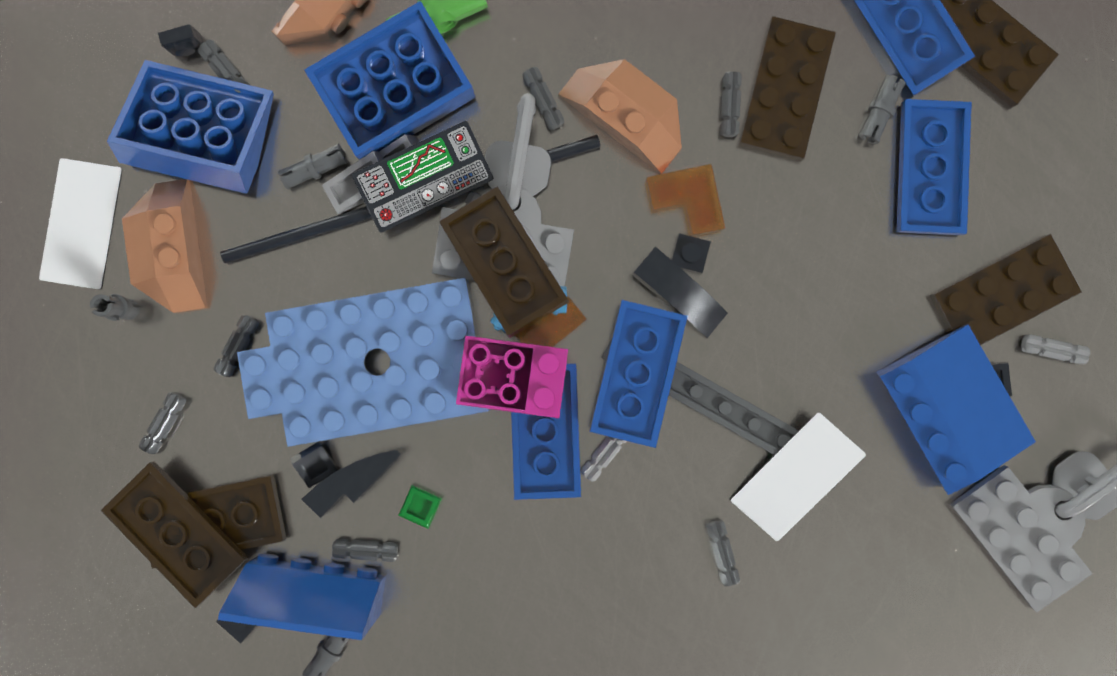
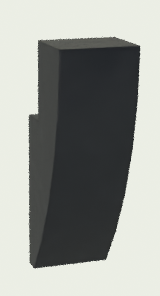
(680, 292)
(351, 481)

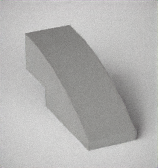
(342, 188)

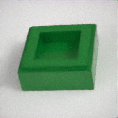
(420, 506)

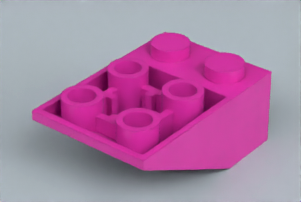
(512, 377)

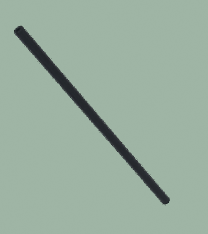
(363, 213)

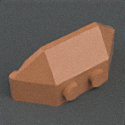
(314, 20)
(628, 110)
(165, 247)

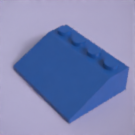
(390, 81)
(192, 126)
(956, 409)
(305, 597)

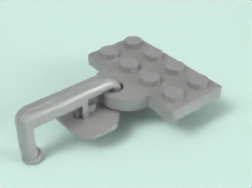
(519, 174)
(1026, 535)

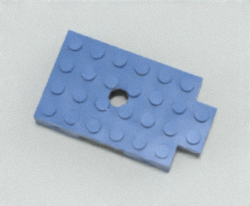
(319, 373)

